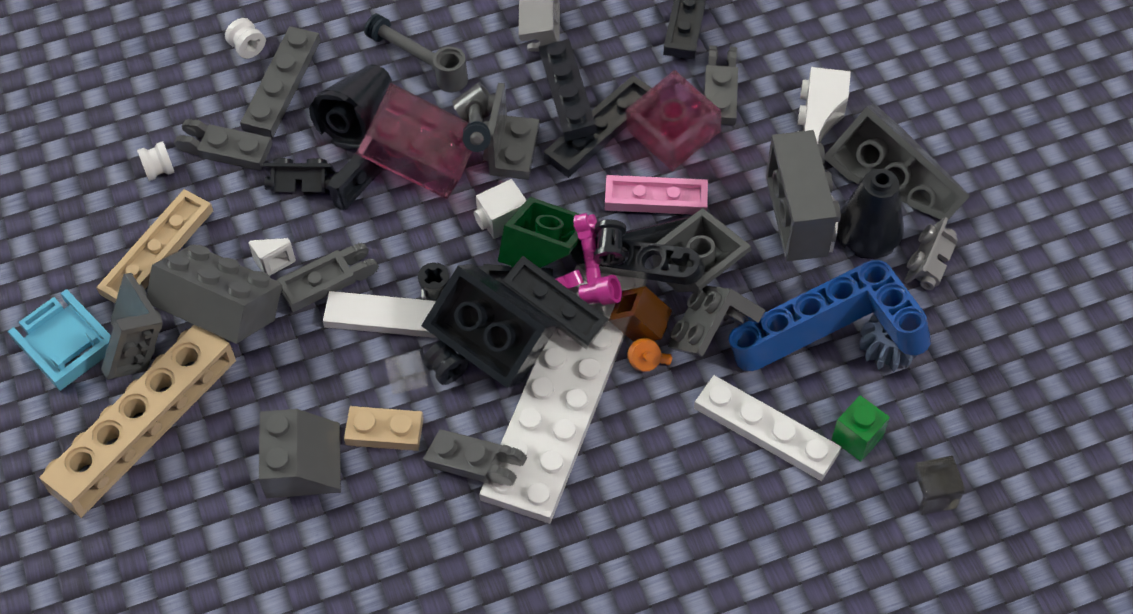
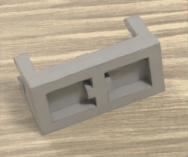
(539, 21)

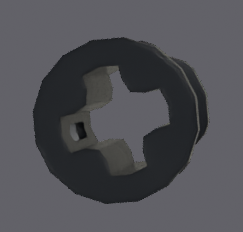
(609, 242)
(432, 280)

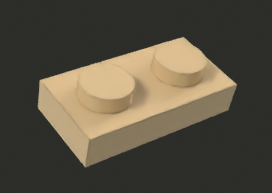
(383, 428)

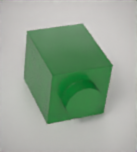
(860, 428)

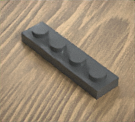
(280, 82)

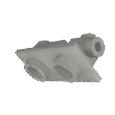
(935, 243)

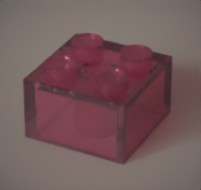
(673, 120)

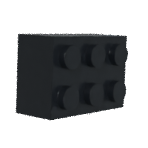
(489, 325)

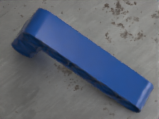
(830, 307)

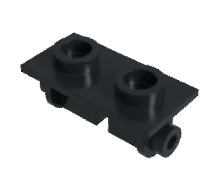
(286, 174)

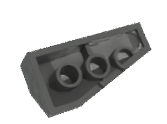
(881, 143)

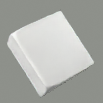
(272, 254)

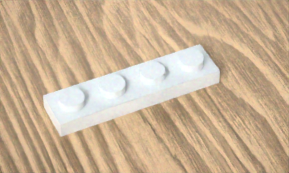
(767, 427)

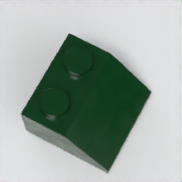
(538, 233)

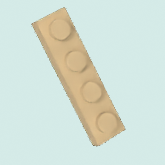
(161, 240)

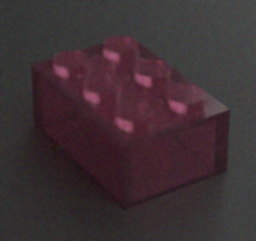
(416, 141)

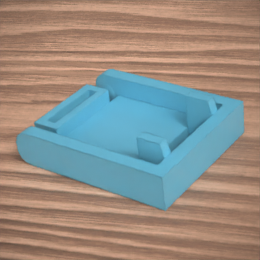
(59, 336)

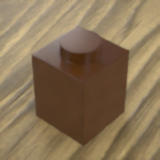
(641, 314)

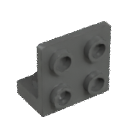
(511, 140)
(705, 314)
(133, 332)

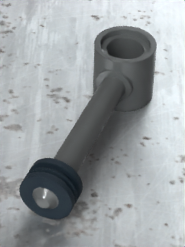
(447, 62)
(473, 108)

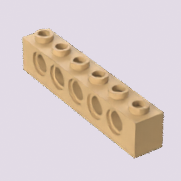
(137, 435)

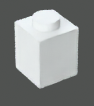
(498, 206)

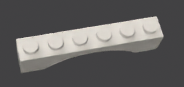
(826, 103)

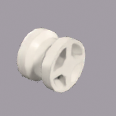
(245, 38)
(155, 161)

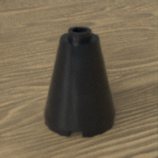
(349, 106)
(873, 216)

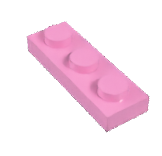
(655, 194)

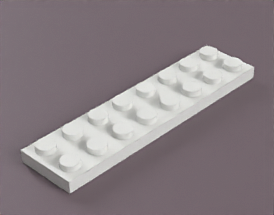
(556, 415)

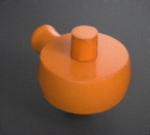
(646, 355)

